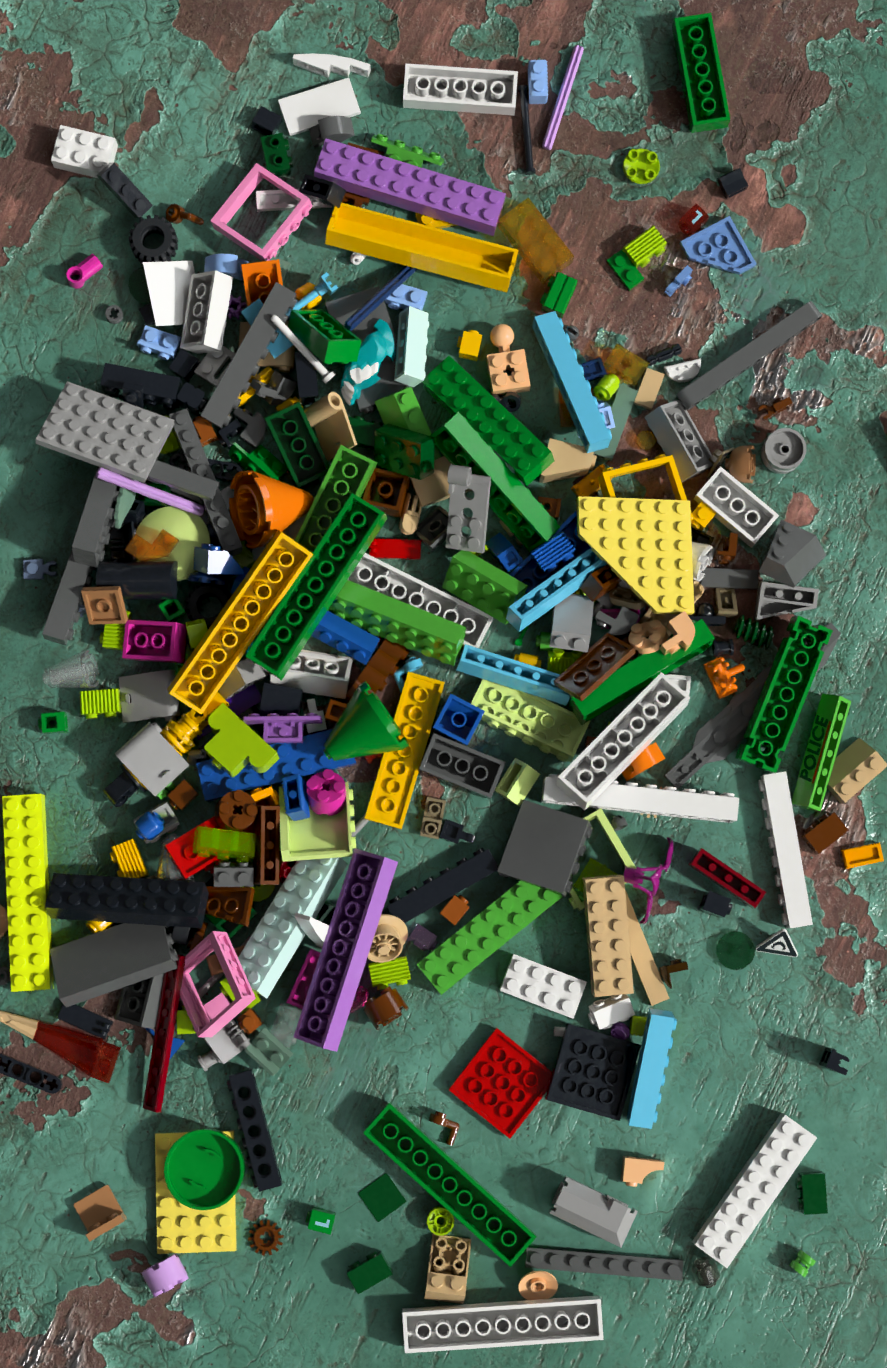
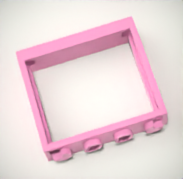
(240, 195)
(235, 976)

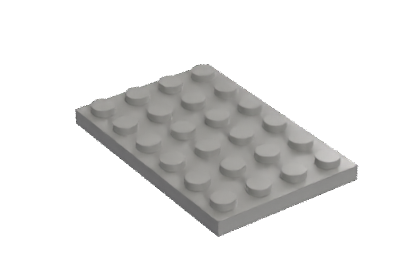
(105, 432)

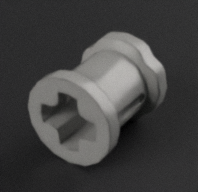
(207, 1060)

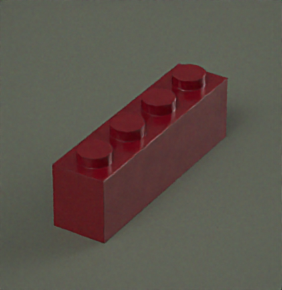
(727, 878)

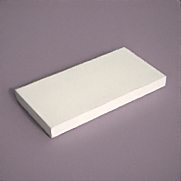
(306, 108)

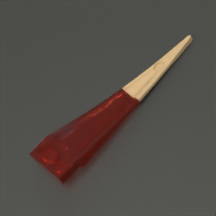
(82, 1050)

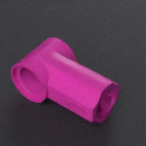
(85, 269)

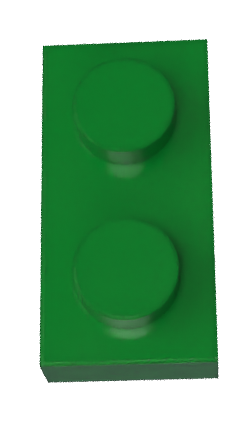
(625, 270)

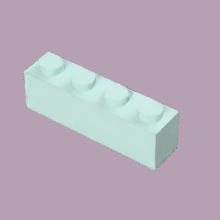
(411, 346)

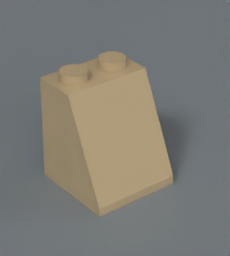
(569, 461)

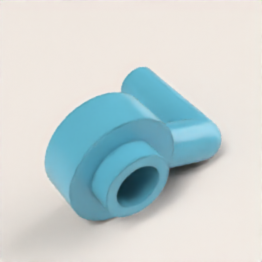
(411, 665)

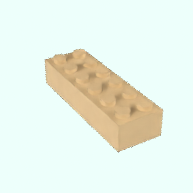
(607, 935)

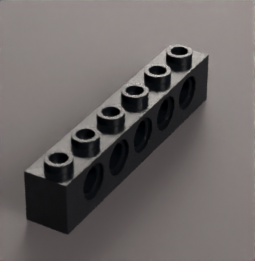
(273, 1177)

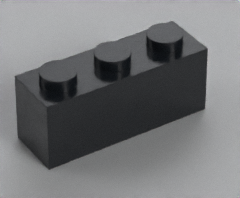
(124, 190)

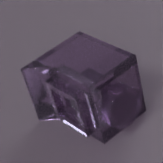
(423, 938)

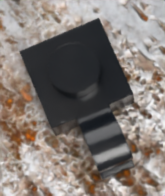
(454, 832)

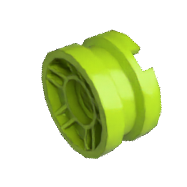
(437, 1228)

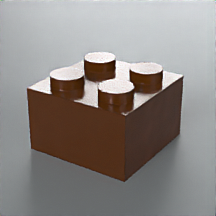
(387, 491)

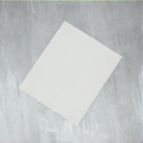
(169, 290)

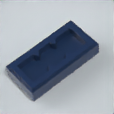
(594, 369)

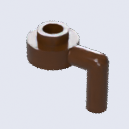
(176, 213)
(440, 1119)

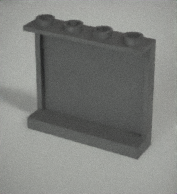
(545, 847)

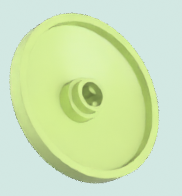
(184, 526)

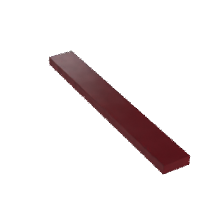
(163, 1037)

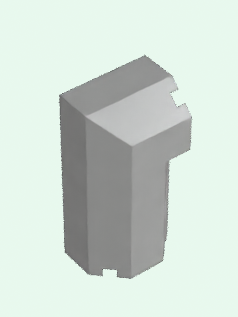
(592, 1211)

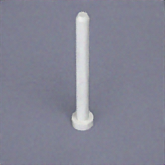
(302, 348)

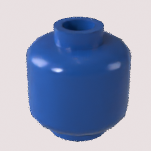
(149, 825)

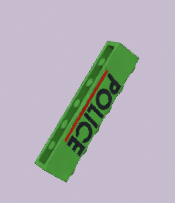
(821, 752)

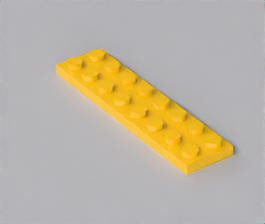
(401, 767)

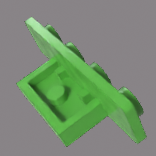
(411, 155)

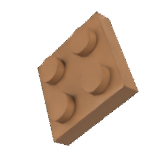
(104, 605)

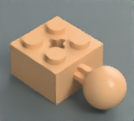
(514, 361)

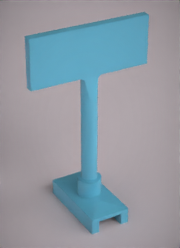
(282, 343)

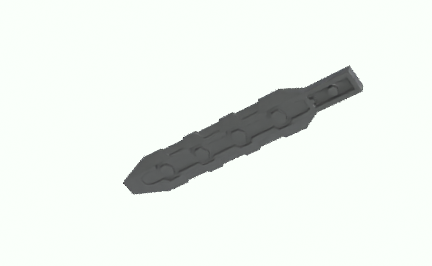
(727, 729)

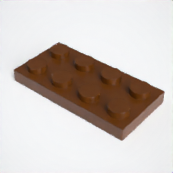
(594, 666)

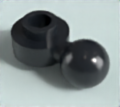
(510, 406)

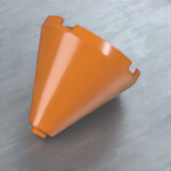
(264, 506)

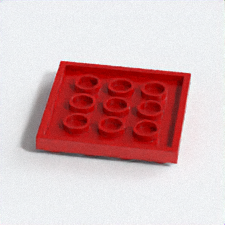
(502, 1083)

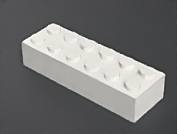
(460, 89)

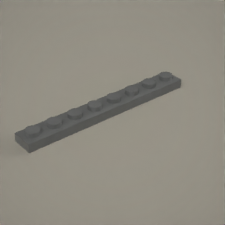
(604, 1263)

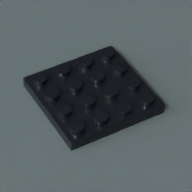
(593, 1072)

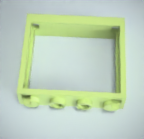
(615, 842)

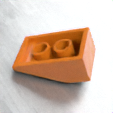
(260, 279)

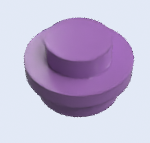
(620, 1031)

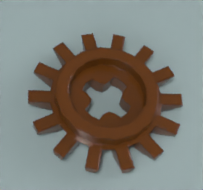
(271, 1244)

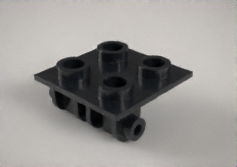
(125, 535)

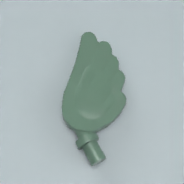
(124, 503)

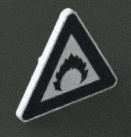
(779, 944)

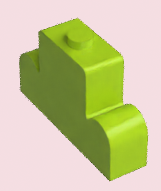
(237, 744)

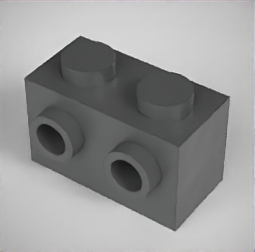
(233, 874)

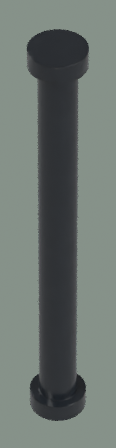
(530, 170)

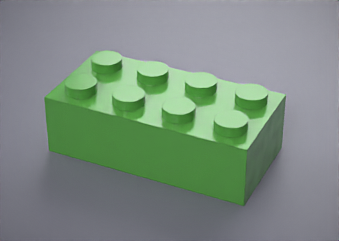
(482, 585)

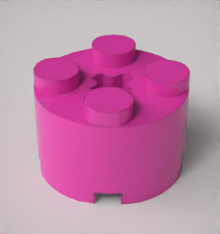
(326, 793)

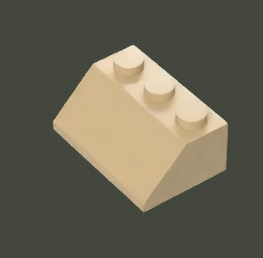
(854, 770)

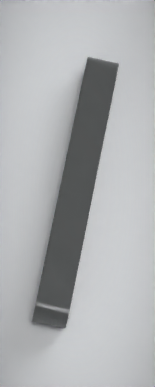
(749, 355)

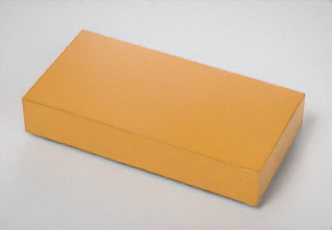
(862, 855)

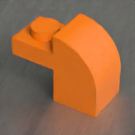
(649, 757)

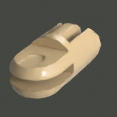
(409, 518)

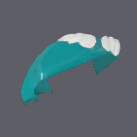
(364, 372)

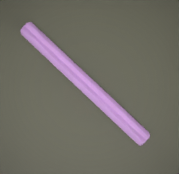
(562, 97)
(150, 491)

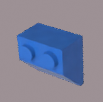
(213, 560)
(458, 720)

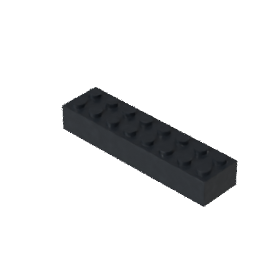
(127, 900)

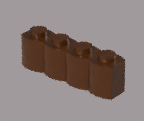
(380, 667)

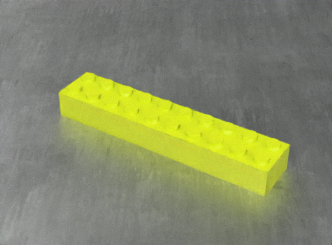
(27, 892)

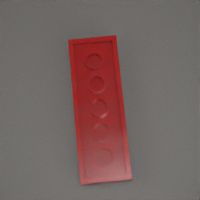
(182, 853)

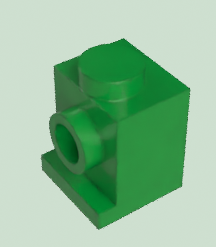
(46, 719)

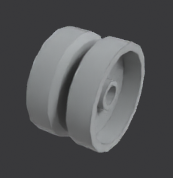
(791, 443)

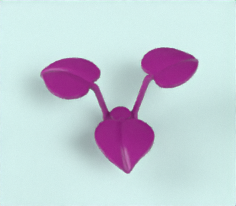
(636, 877)

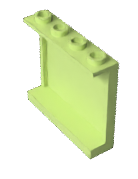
(319, 835)

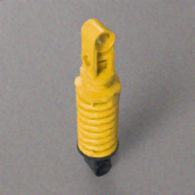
(180, 737)

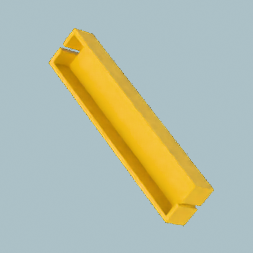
(421, 247)

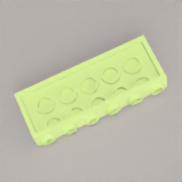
(531, 719)

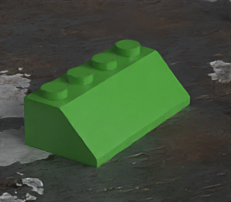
(404, 411)

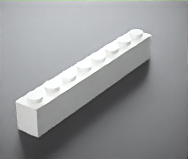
(786, 850)

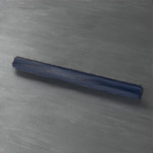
(379, 297)

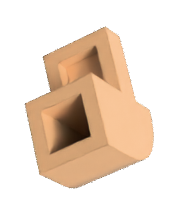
(683, 633)

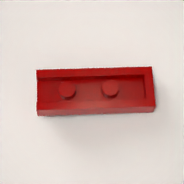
(395, 549)

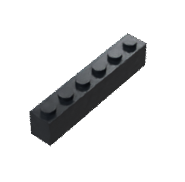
(445, 886)

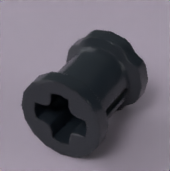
(723, 647)

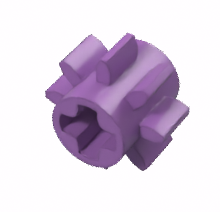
(235, 301)

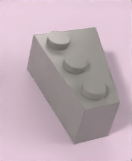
(782, 599)

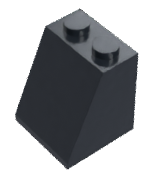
(280, 701)

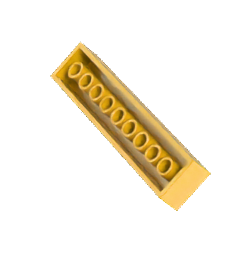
(239, 622)

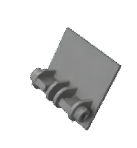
(228, 1042)

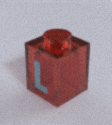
(693, 220)

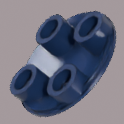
(206, 578)

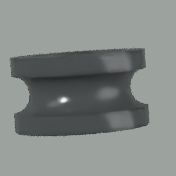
(108, 313)

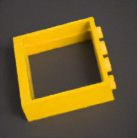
(668, 461)

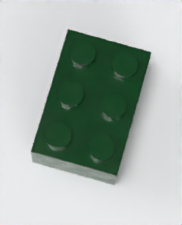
(404, 451)

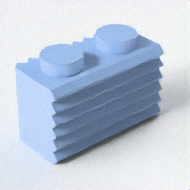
(537, 81)

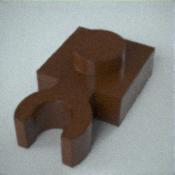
(198, 937)

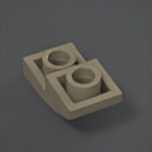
(433, 817)

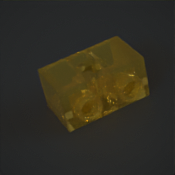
(622, 356)

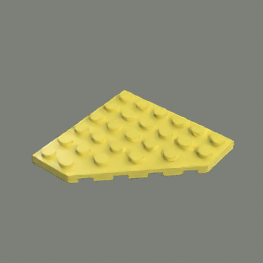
(644, 546)

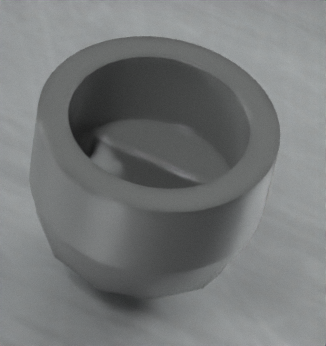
(572, 337)
(618, 822)

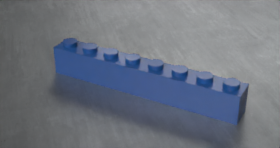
(337, 632)

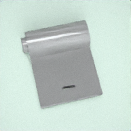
(147, 696)
(150, 756)

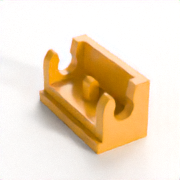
(589, 484)

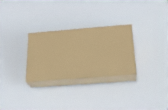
(649, 389)

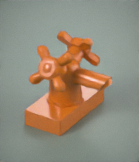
(721, 677)

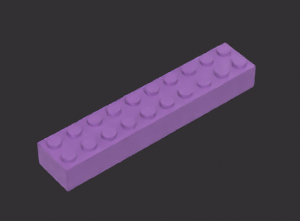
(410, 187)
(345, 950)

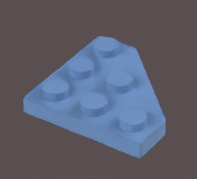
(719, 248)

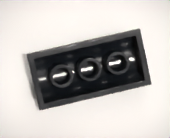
(140, 579)

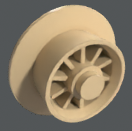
(388, 939)

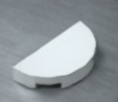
(683, 371)

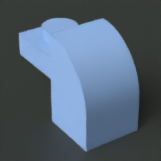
(226, 264)

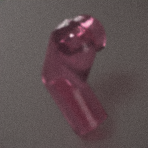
(361, 998)

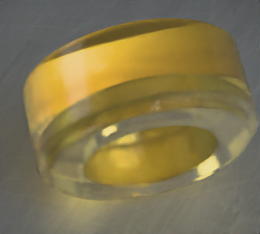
(645, 440)

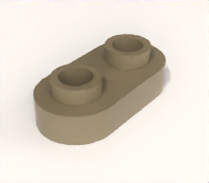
(626, 597)

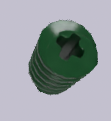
(754, 632)

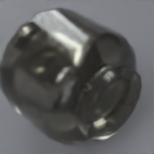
(705, 1272)

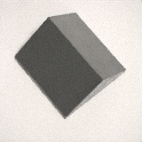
(433, 529)

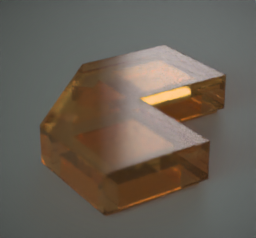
(160, 548)

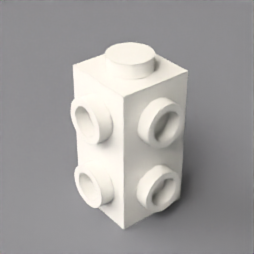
(610, 1011)

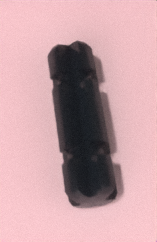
(663, 354)

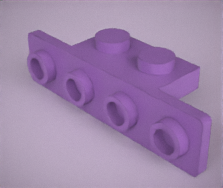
(283, 728)

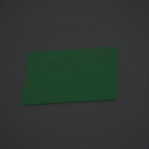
(382, 1197)

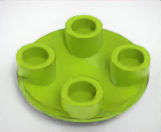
(641, 166)

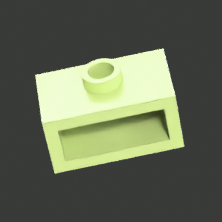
(517, 782)

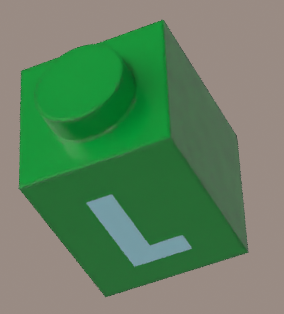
(320, 1220)

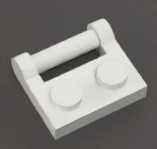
(212, 364)

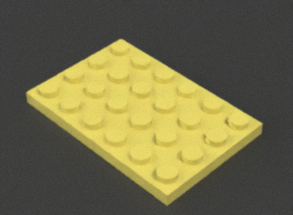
(184, 1228)

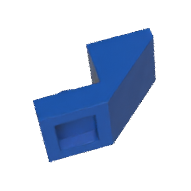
(504, 552)

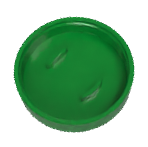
(204, 1169)

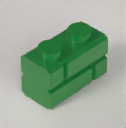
(559, 294)

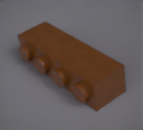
(267, 846)

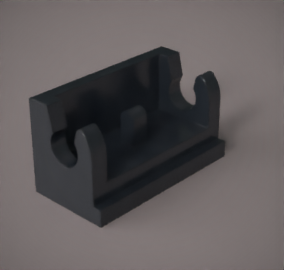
(831, 1060)

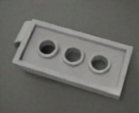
(459, 480)

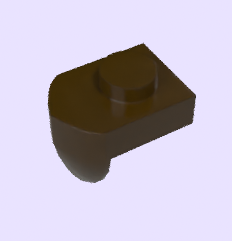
(675, 966)

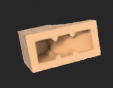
(635, 1169)

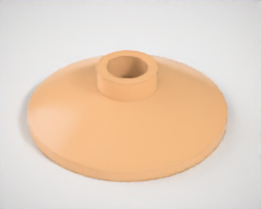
(538, 1285)

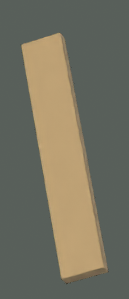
(644, 960)

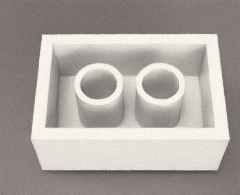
(83, 151)

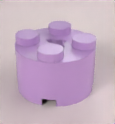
(165, 1275)

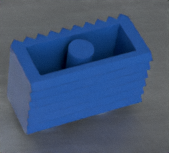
(553, 552)
(296, 797)

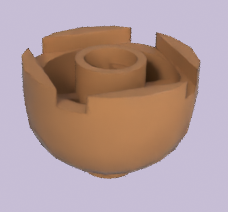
(742, 463)

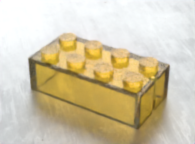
(535, 240)

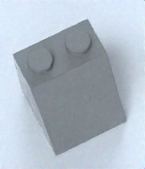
(572, 623)

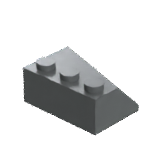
(791, 554)

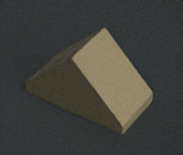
(725, 602)

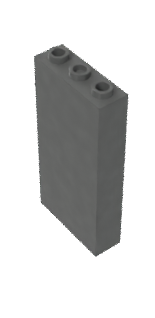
(343, 309)
(111, 960)

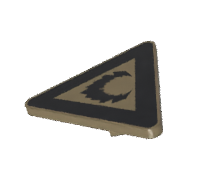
(718, 459)

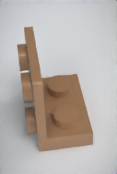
(100, 1212)

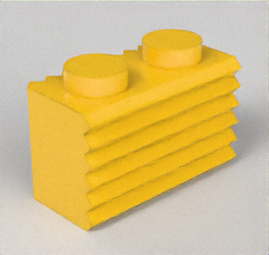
(129, 860)

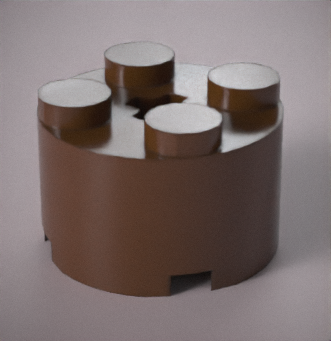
(246, 811)
(385, 1008)

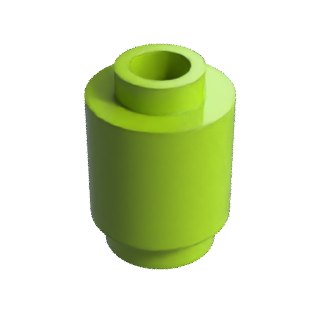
(607, 387)

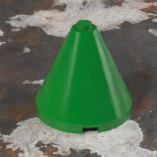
(363, 729)

